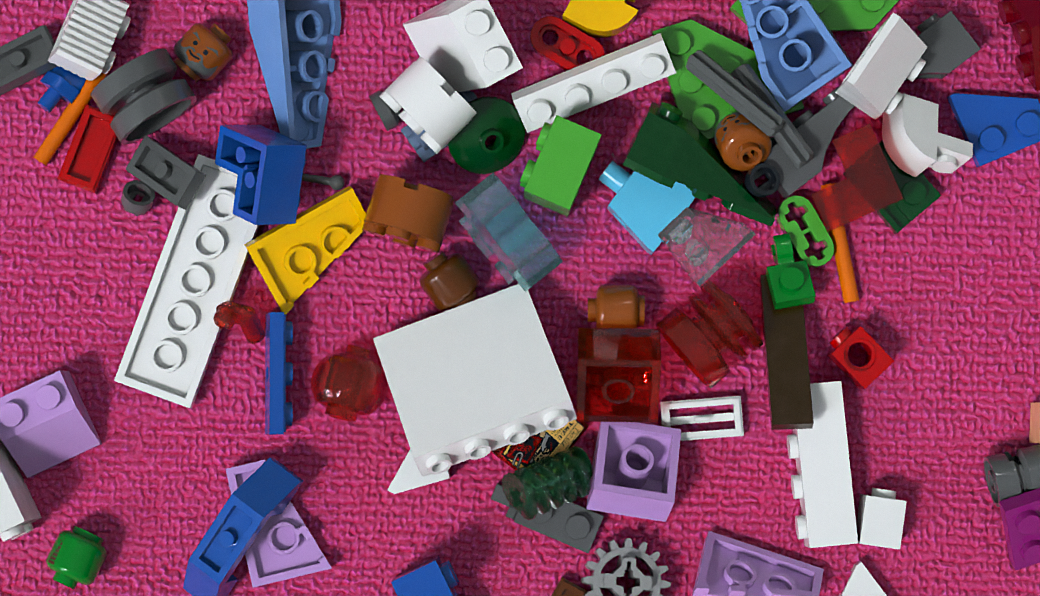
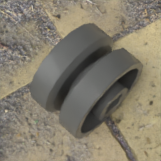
(143, 96)

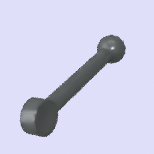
(336, 182)

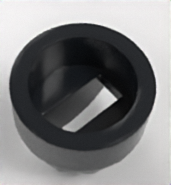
(766, 188)

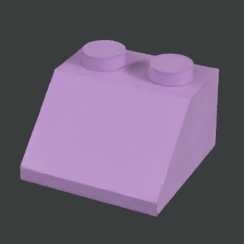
(46, 423)
(634, 470)

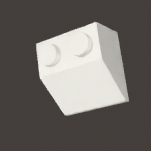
(883, 68)

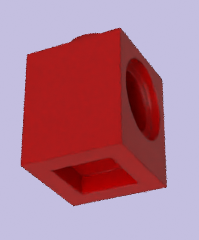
(876, 361)

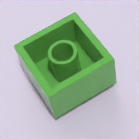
(561, 165)

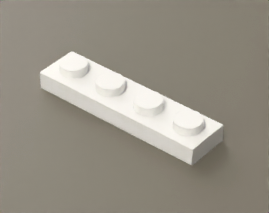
(593, 82)

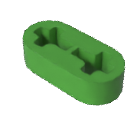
(813, 226)

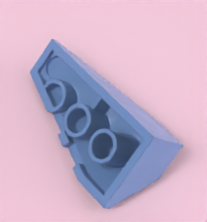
(793, 48)
(295, 59)

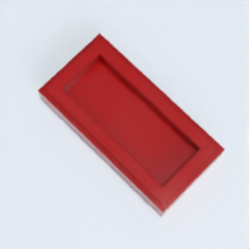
(89, 151)

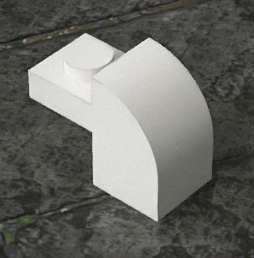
(914, 140)

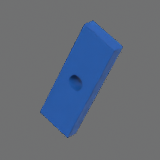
(277, 373)

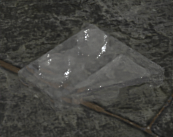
(703, 242)

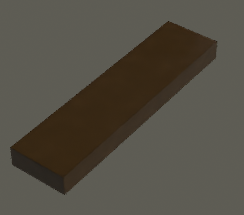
(786, 364)

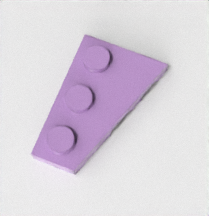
(283, 545)
(743, 569)

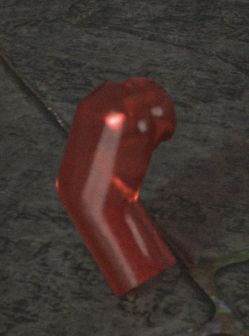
(233, 313)

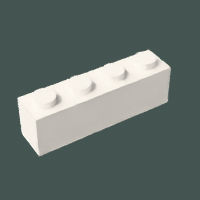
(824, 472)

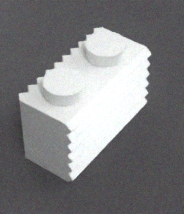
(88, 37)

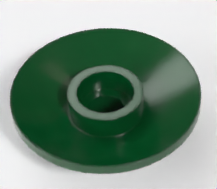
(496, 118)

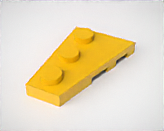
(297, 253)

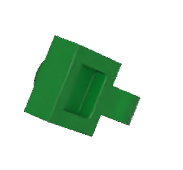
(788, 280)

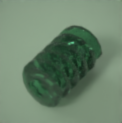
(549, 482)

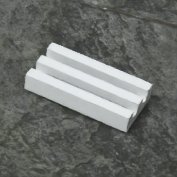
(736, 415)

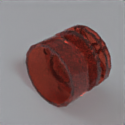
(710, 334)

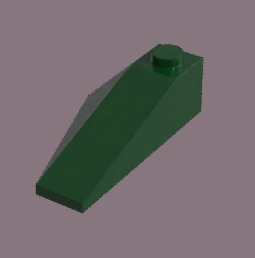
(675, 151)

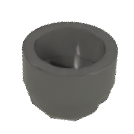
(129, 194)

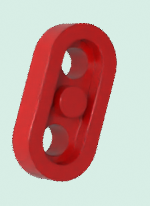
(569, 44)

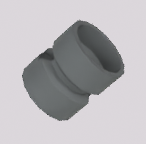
(1013, 475)

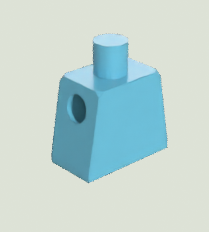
(643, 204)

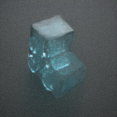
(504, 229)

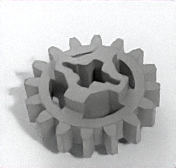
(626, 562)

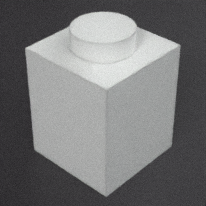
(880, 519)

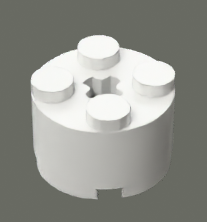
(428, 104)

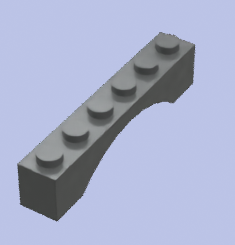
(946, 49)

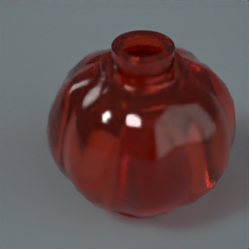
(349, 384)

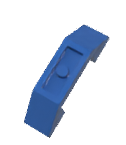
(237, 526)

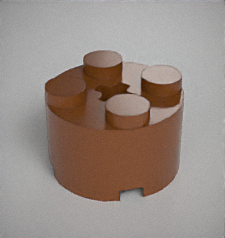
(408, 213)

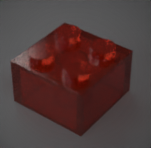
(618, 375)

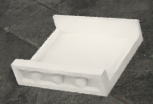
(474, 380)

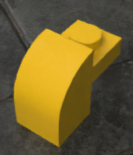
(600, 17)

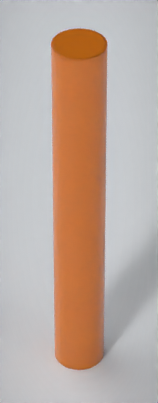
(66, 121)
(844, 263)

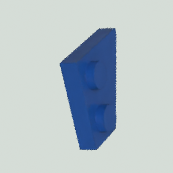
(996, 124)

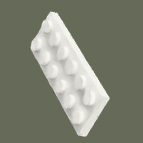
(192, 277)

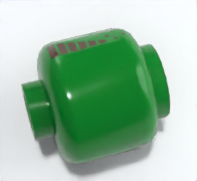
(76, 557)

